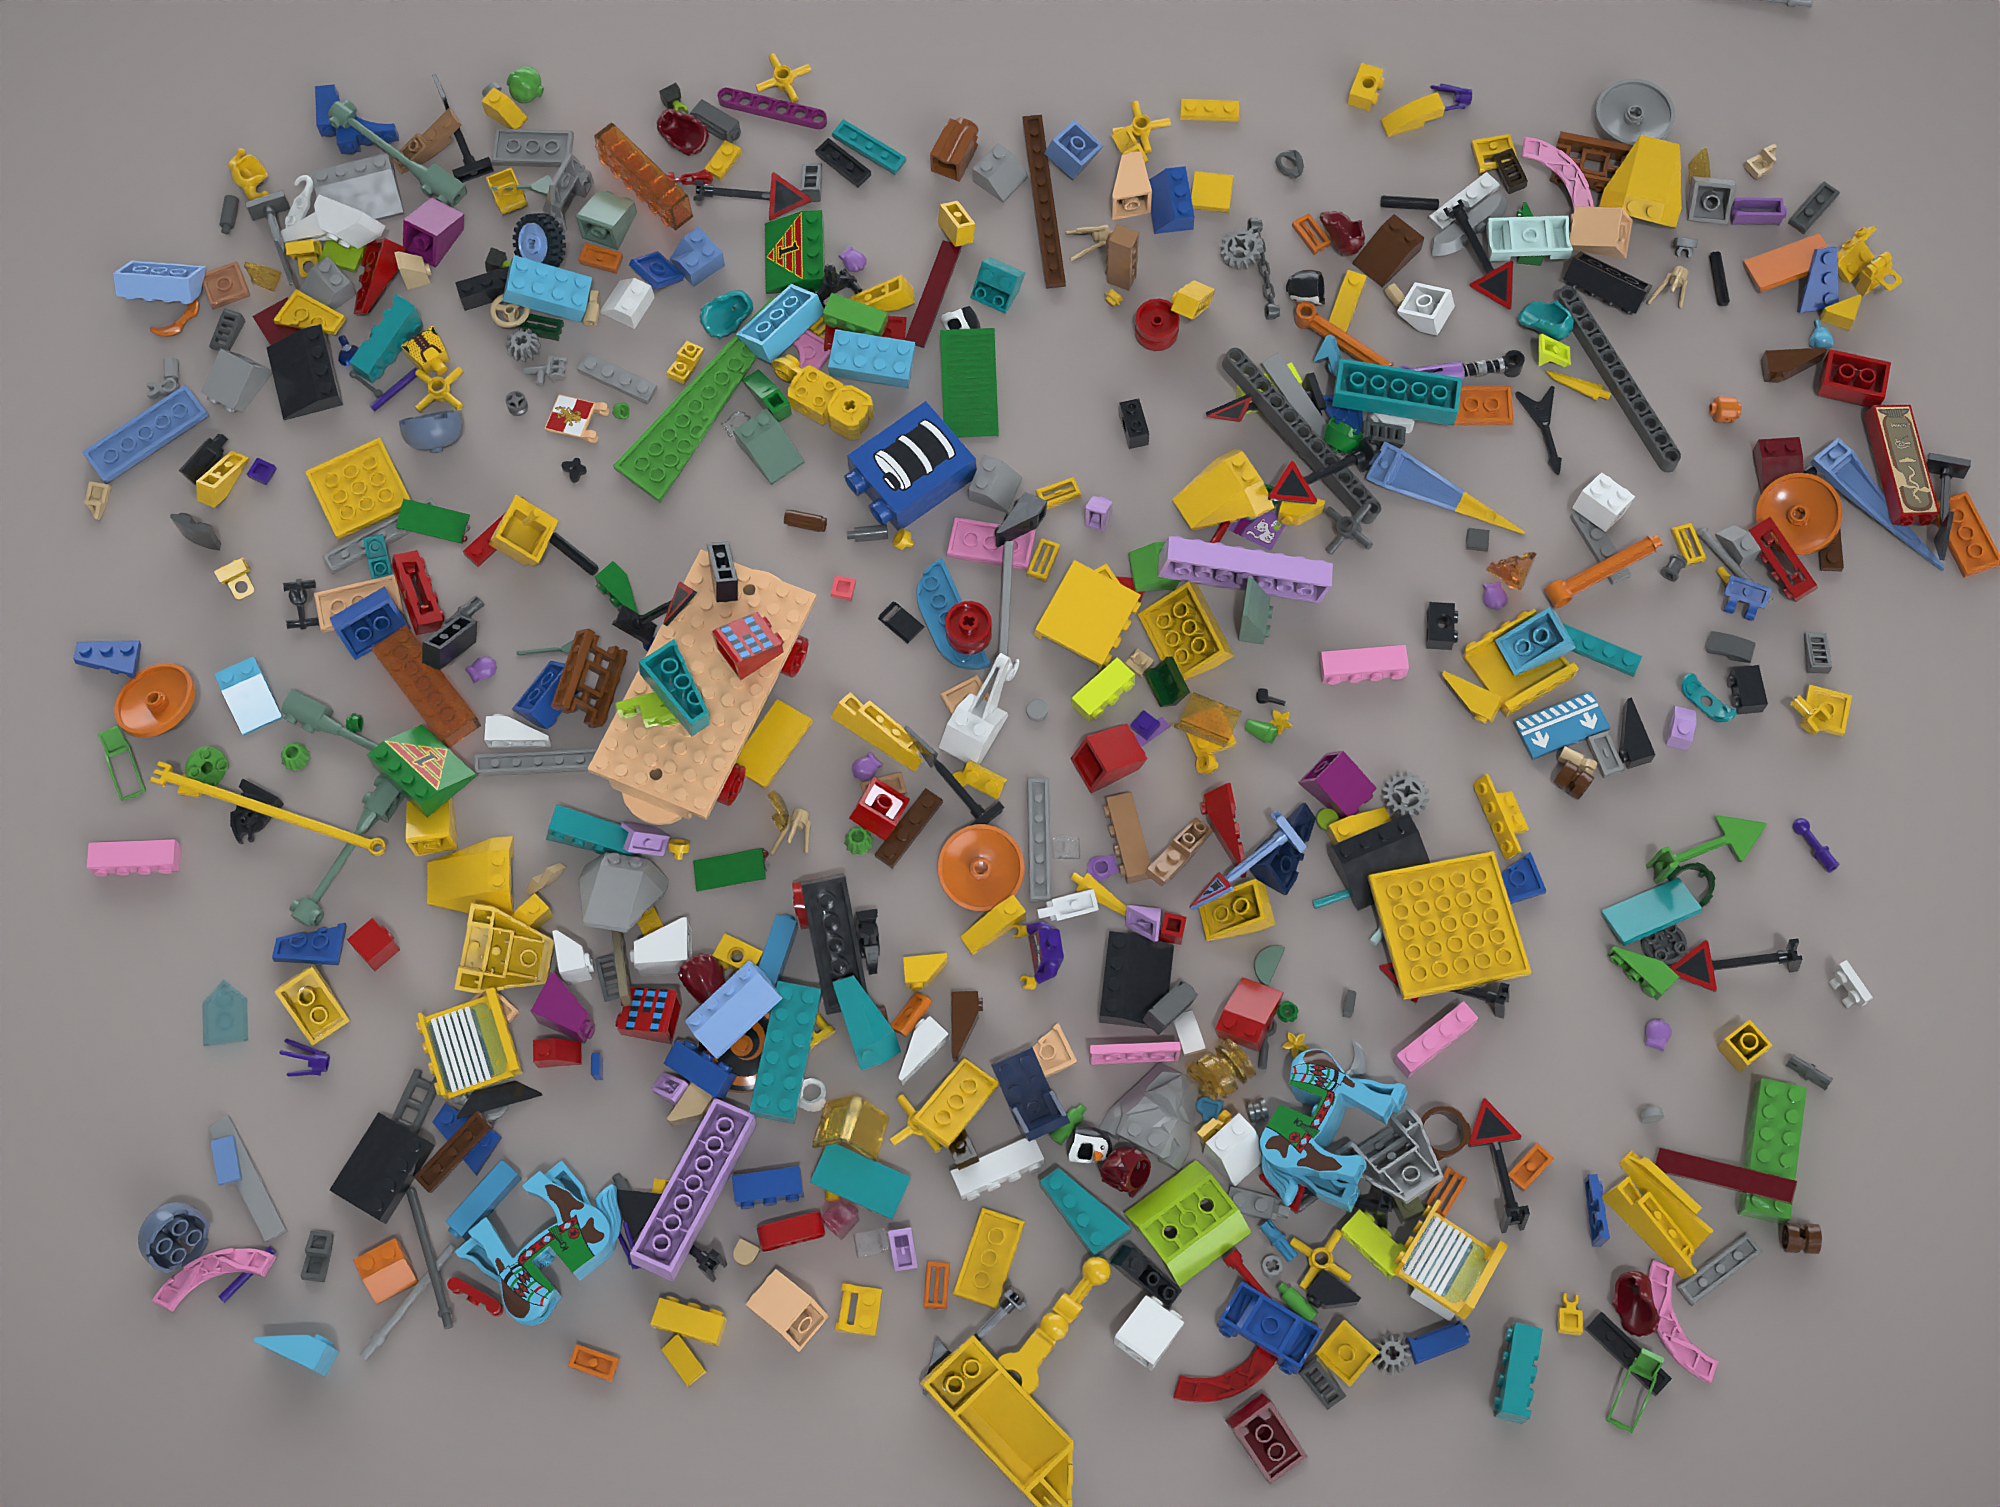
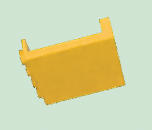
(1088, 614)
(1497, 677)

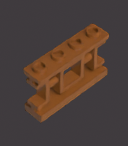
(1595, 150)
(575, 673)

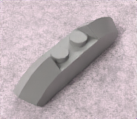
(1453, 237)

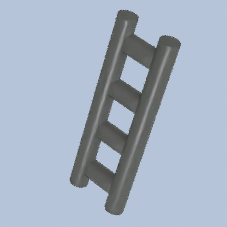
(422, 1108)

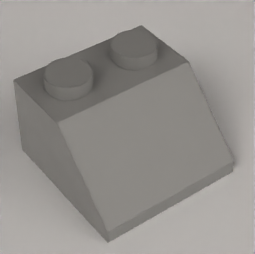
(999, 173)
(1710, 200)
(328, 284)
(994, 484)

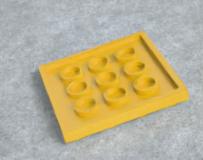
(358, 488)

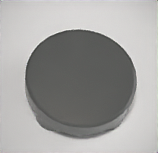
(1665, 945)

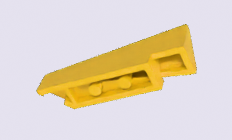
(877, 729)
(1669, 1195)
(1652, 1225)

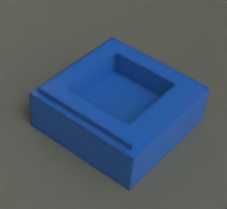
(597, 1066)

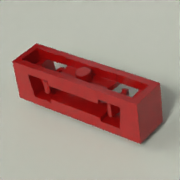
(1801, 588)
(429, 617)

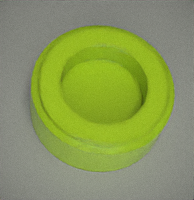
(1325, 818)

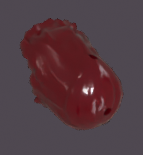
(682, 131)
(1345, 234)
(701, 975)
(1635, 1304)

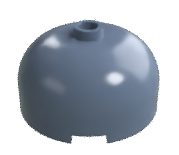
(432, 430)
(163, 1230)

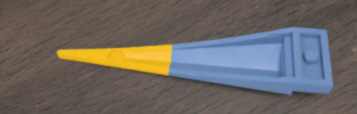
(1406, 475)

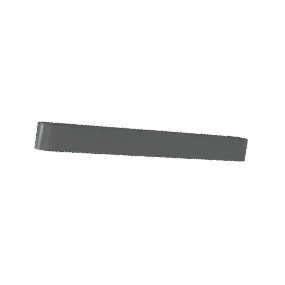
(1618, 387)
(1297, 426)

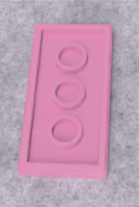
(976, 542)
(1134, 1053)

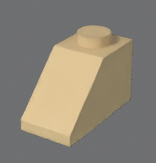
(413, 270)
(691, 1106)

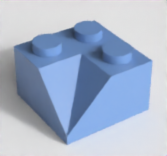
(1073, 149)
(697, 257)

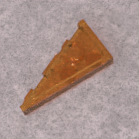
(1513, 570)

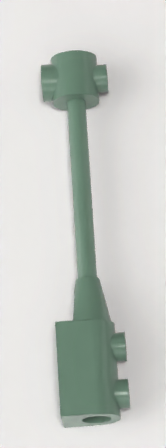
(433, 179)
(317, 717)
(378, 805)

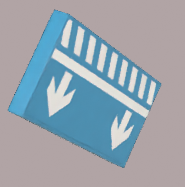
(1561, 725)

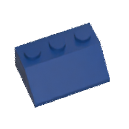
(1171, 201)
(368, 622)
(537, 700)

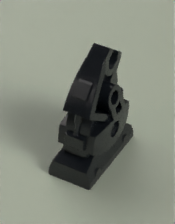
(247, 821)
(868, 938)

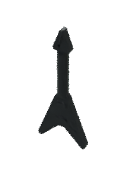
(1541, 414)

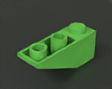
(1648, 972)

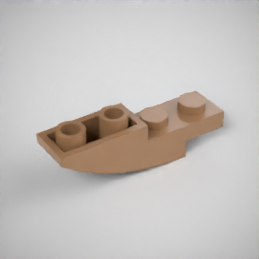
(431, 142)
(1179, 852)

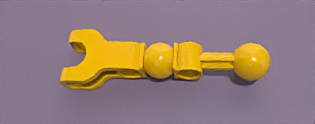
(1054, 1326)

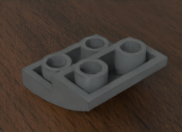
(197, 533)

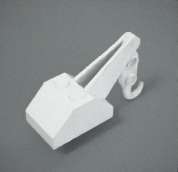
(329, 221)
(977, 721)

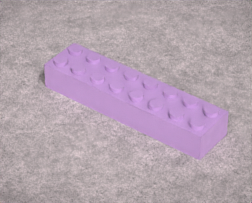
(1231, 566)
(693, 1189)

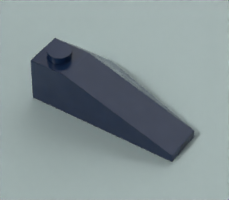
(1280, 865)

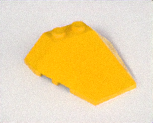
(1648, 182)
(1223, 492)
(473, 876)
(501, 952)

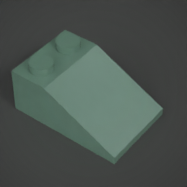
(768, 446)
(1255, 614)

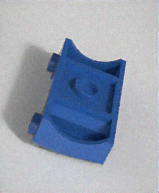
(1269, 1327)

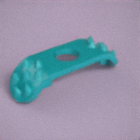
(1695, 691)

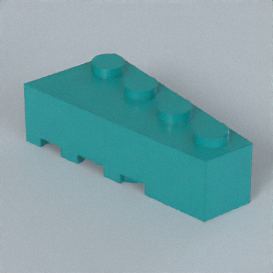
(385, 340)
(674, 685)
(586, 832)
(1086, 1216)
(1518, 1373)

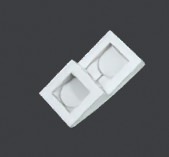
(1188, 1033)

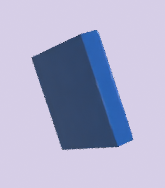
(656, 270)

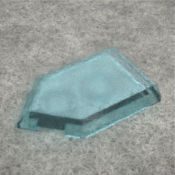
(224, 1016)

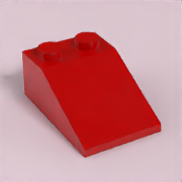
(1249, 1014)

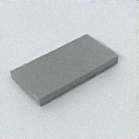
(531, 147)

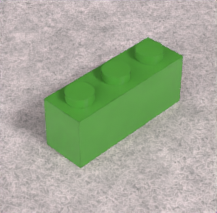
(854, 316)

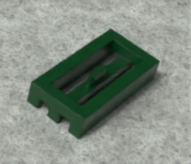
(540, 329)

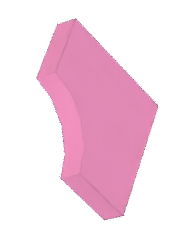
(811, 350)

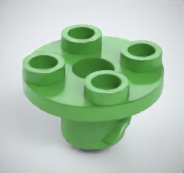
(206, 765)

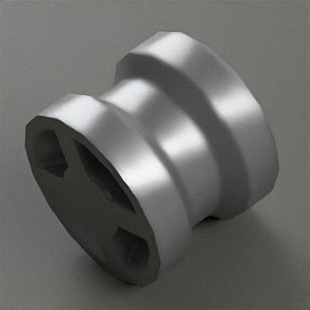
(516, 398)
(1256, 1110)

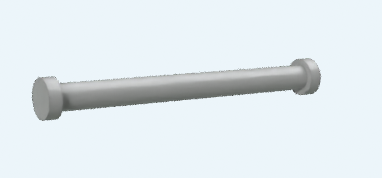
(1724, 556)

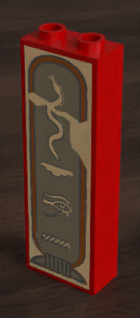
(1901, 465)

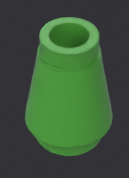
(1263, 731)

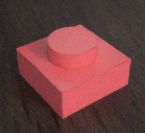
(843, 588)

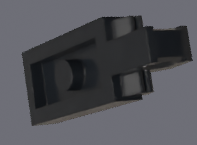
(203, 458)

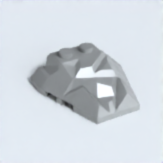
(1157, 1115)

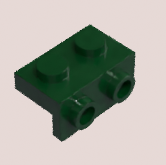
(1167, 683)

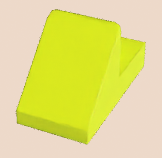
(1552, 351)

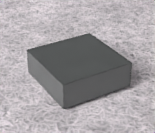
(1478, 539)
(1349, 1003)

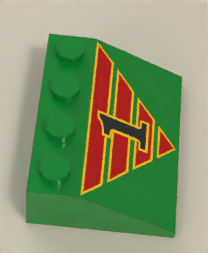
(795, 252)
(421, 768)

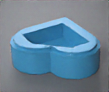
(1208, 1108)

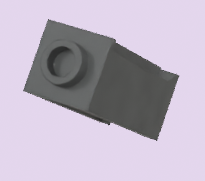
(717, 121)
(1170, 1007)

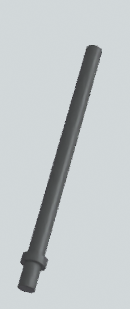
(444, 1311)

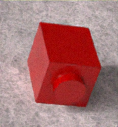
(1173, 928)

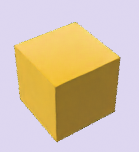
(1744, 1046)

